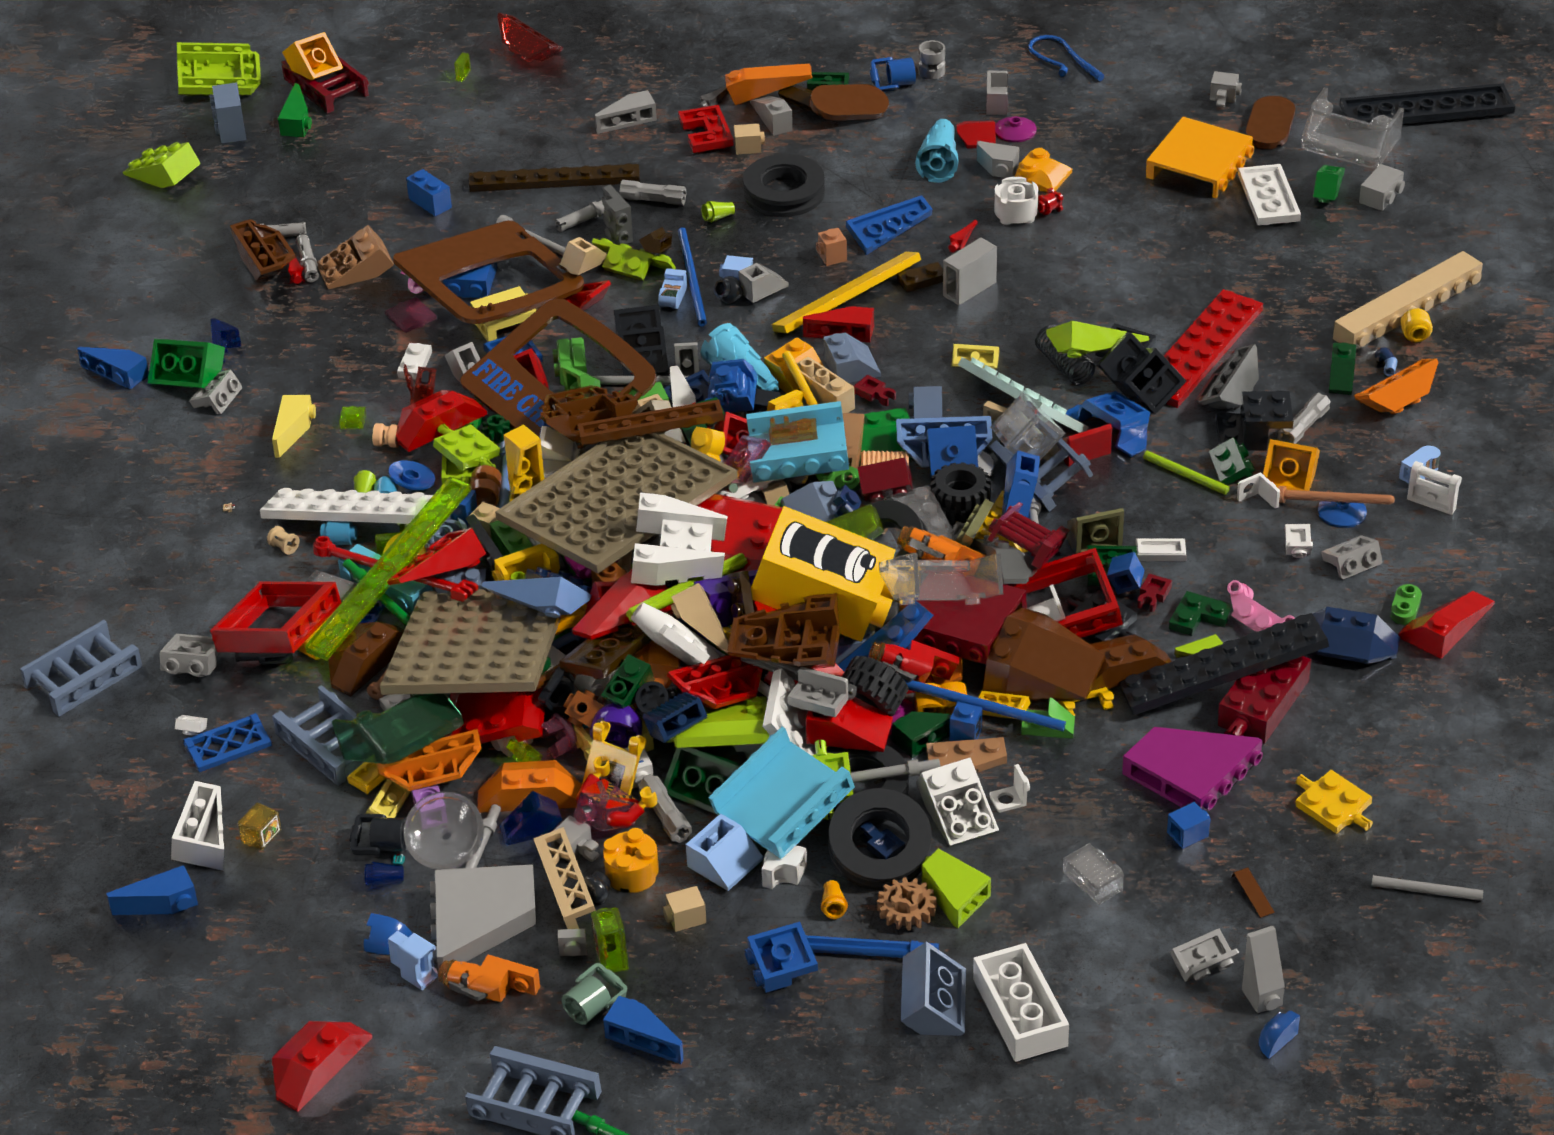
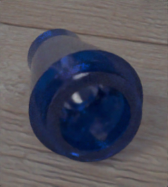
(382, 874)

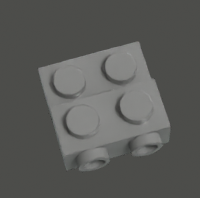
(189, 655)

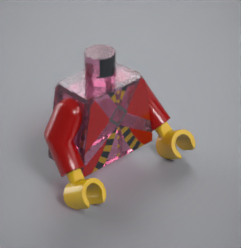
(607, 805)

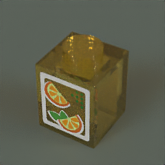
(259, 826)

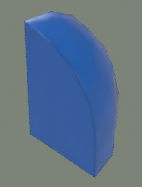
(381, 929)
(1278, 1032)

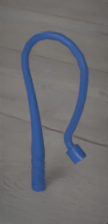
(1063, 69)

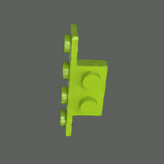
(628, 261)

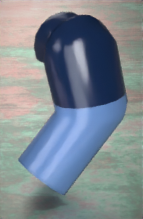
(1390, 360)

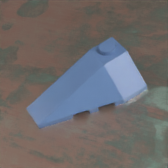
(548, 595)

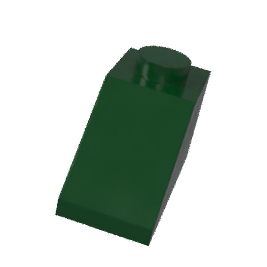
(1342, 368)
(919, 728)

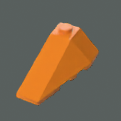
(758, 81)

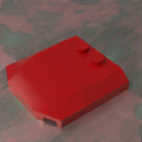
(747, 527)
(500, 714)

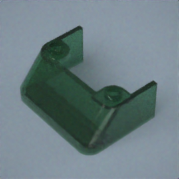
(398, 730)

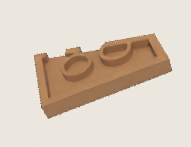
(983, 752)

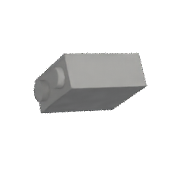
(969, 271)

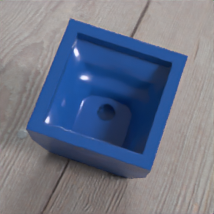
(733, 385)

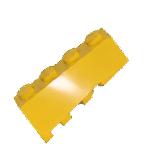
(523, 460)

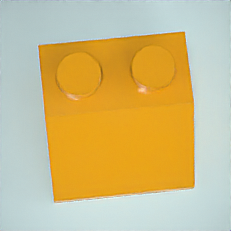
(313, 57)
(779, 368)
(1291, 465)

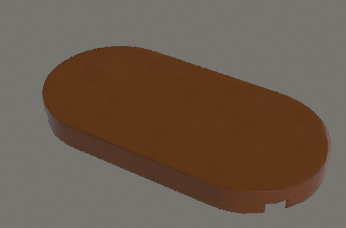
(849, 102)
(1270, 121)

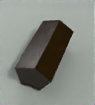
(797, 96)
(657, 241)

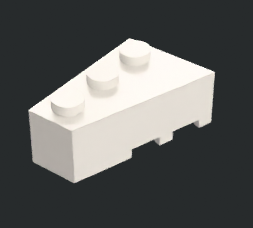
(200, 828)

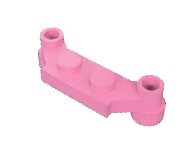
(1249, 611)

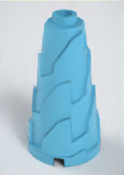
(938, 154)
(730, 344)

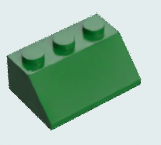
(184, 363)
(881, 432)

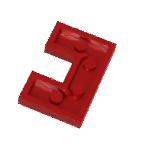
(716, 129)

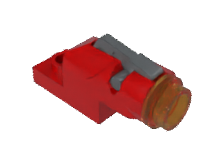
(916, 661)

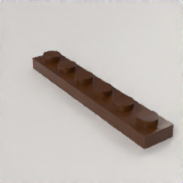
(650, 422)

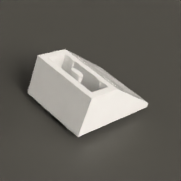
(957, 802)

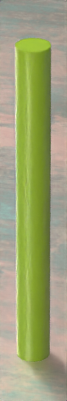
(1186, 472)

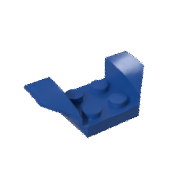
(1122, 414)

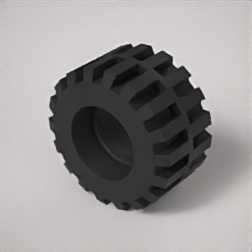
(960, 489)
(876, 683)

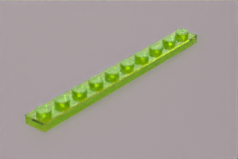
(396, 557)

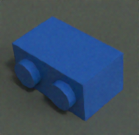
(429, 192)

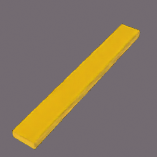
(847, 291)

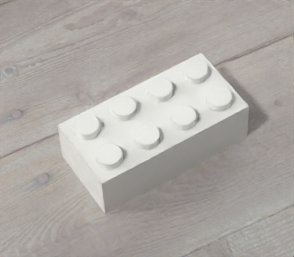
(1020, 1002)

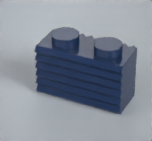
(674, 716)

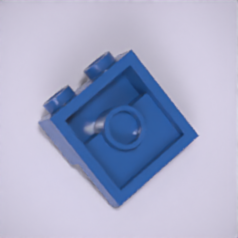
(780, 956)

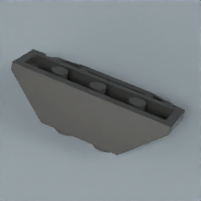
(1230, 379)
(1015, 564)

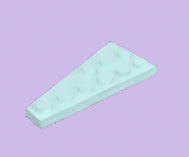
(1015, 389)

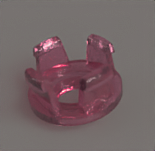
(564, 734)

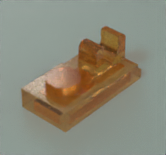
(792, 432)

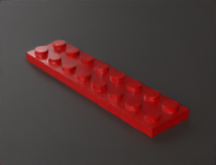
(1210, 339)

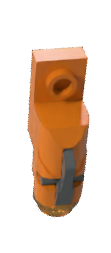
(933, 547)
(490, 979)

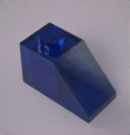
(530, 819)

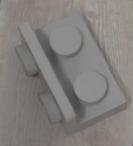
(218, 392)
(1354, 556)

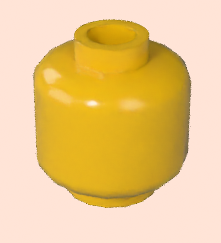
(1416, 325)

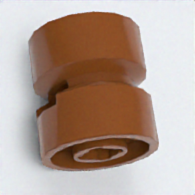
(487, 484)

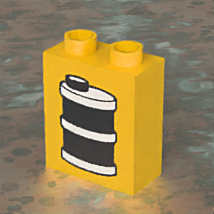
(820, 558)

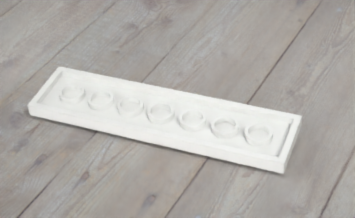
(344, 506)

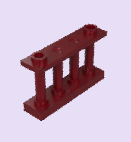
(318, 92)
(1028, 535)

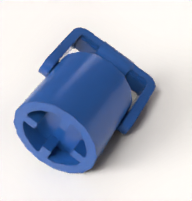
(898, 72)

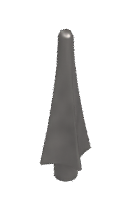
(712, 98)

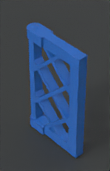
(219, 756)

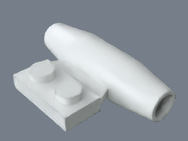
(673, 635)

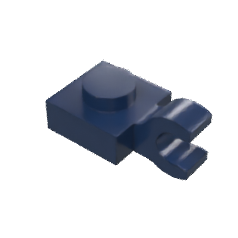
(846, 500)
(881, 844)

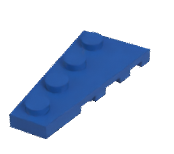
(887, 223)
(897, 631)

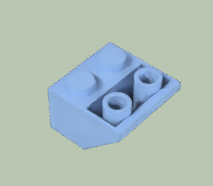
(722, 852)

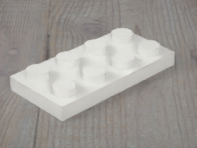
(1269, 194)

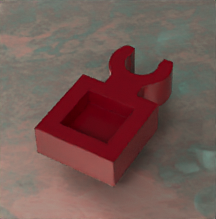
(872, 389)
(1153, 590)

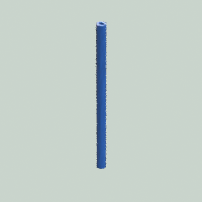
(692, 278)
(987, 705)

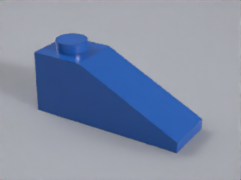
(158, 894)
(641, 1029)

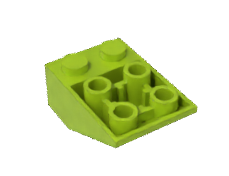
(163, 165)

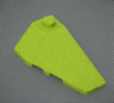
(1082, 338)

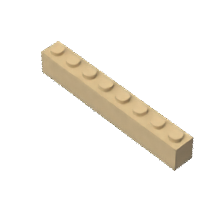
(1420, 292)

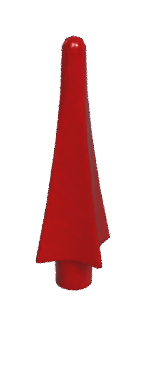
(960, 238)
(295, 271)

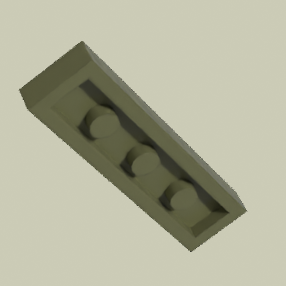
(974, 523)

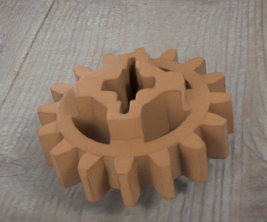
(906, 903)

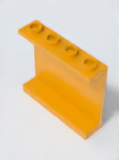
(1201, 153)

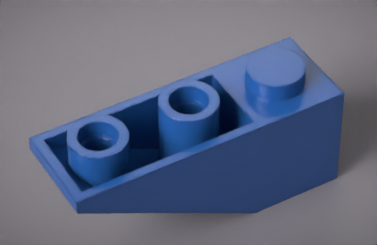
(117, 365)
(1020, 481)

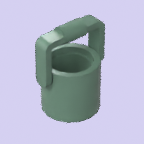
(590, 995)

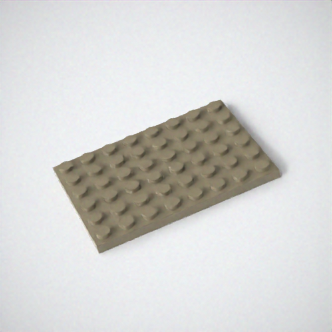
(594, 501)
(470, 646)

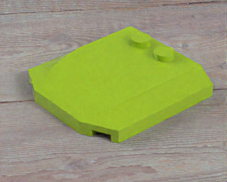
(216, 64)
(728, 725)

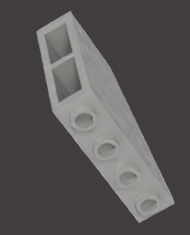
(479, 909)

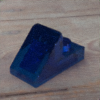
(224, 335)

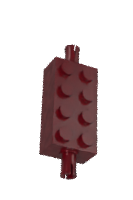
(1263, 698)

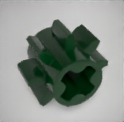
(496, 428)

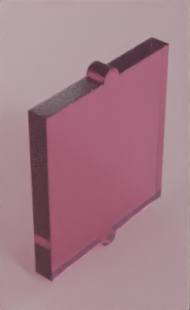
(410, 314)

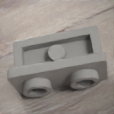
(819, 692)
(1202, 955)

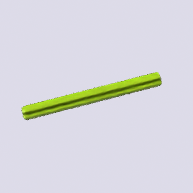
(665, 598)

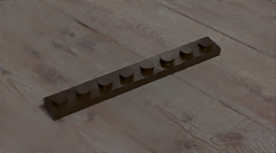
(553, 177)

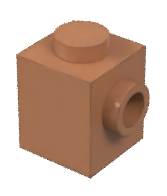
(832, 246)

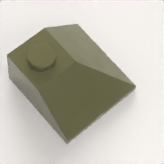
(1096, 529)

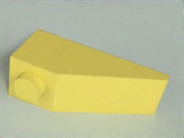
(292, 421)

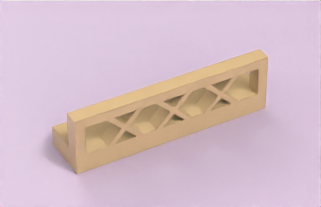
(557, 882)

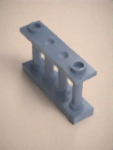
(1045, 492)
(90, 682)
(304, 741)
(529, 1071)

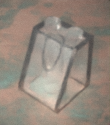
(1027, 428)

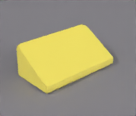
(986, 354)
(388, 799)

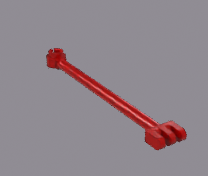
(325, 548)

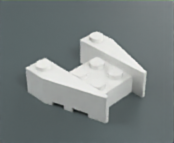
(683, 543)

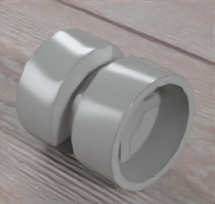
(931, 59)

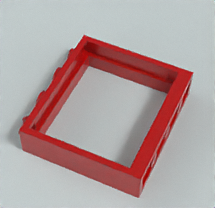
(1071, 567)
(317, 604)

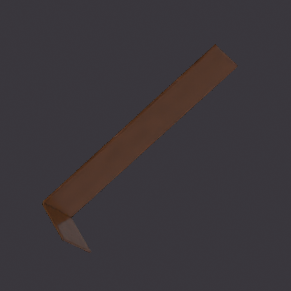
(1253, 892)

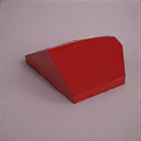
(976, 131)
(589, 294)

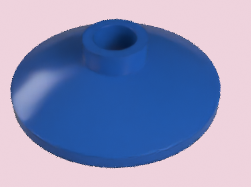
(411, 475)
(1342, 513)

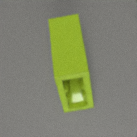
(955, 885)

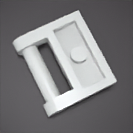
(1430, 493)

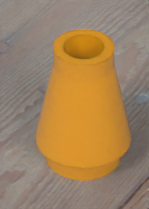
(833, 901)

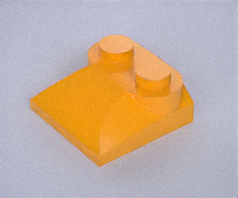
(1043, 170)

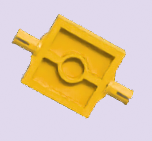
(1334, 801)

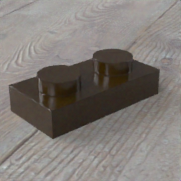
(921, 277)
(741, 593)

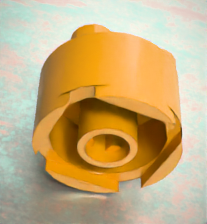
(631, 860)

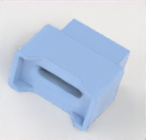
(413, 958)

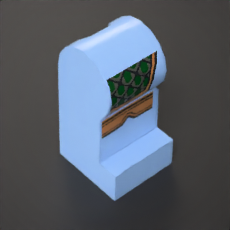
(672, 288)
(1427, 455)

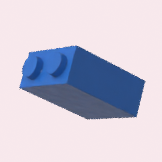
(472, 283)

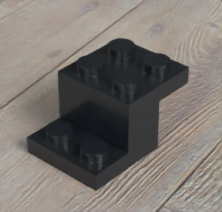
(644, 333)
(1141, 372)
(1257, 415)

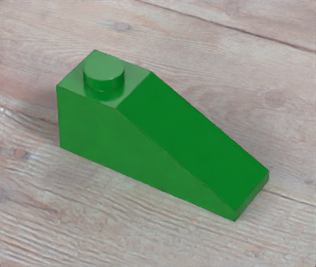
(294, 116)
(1328, 183)

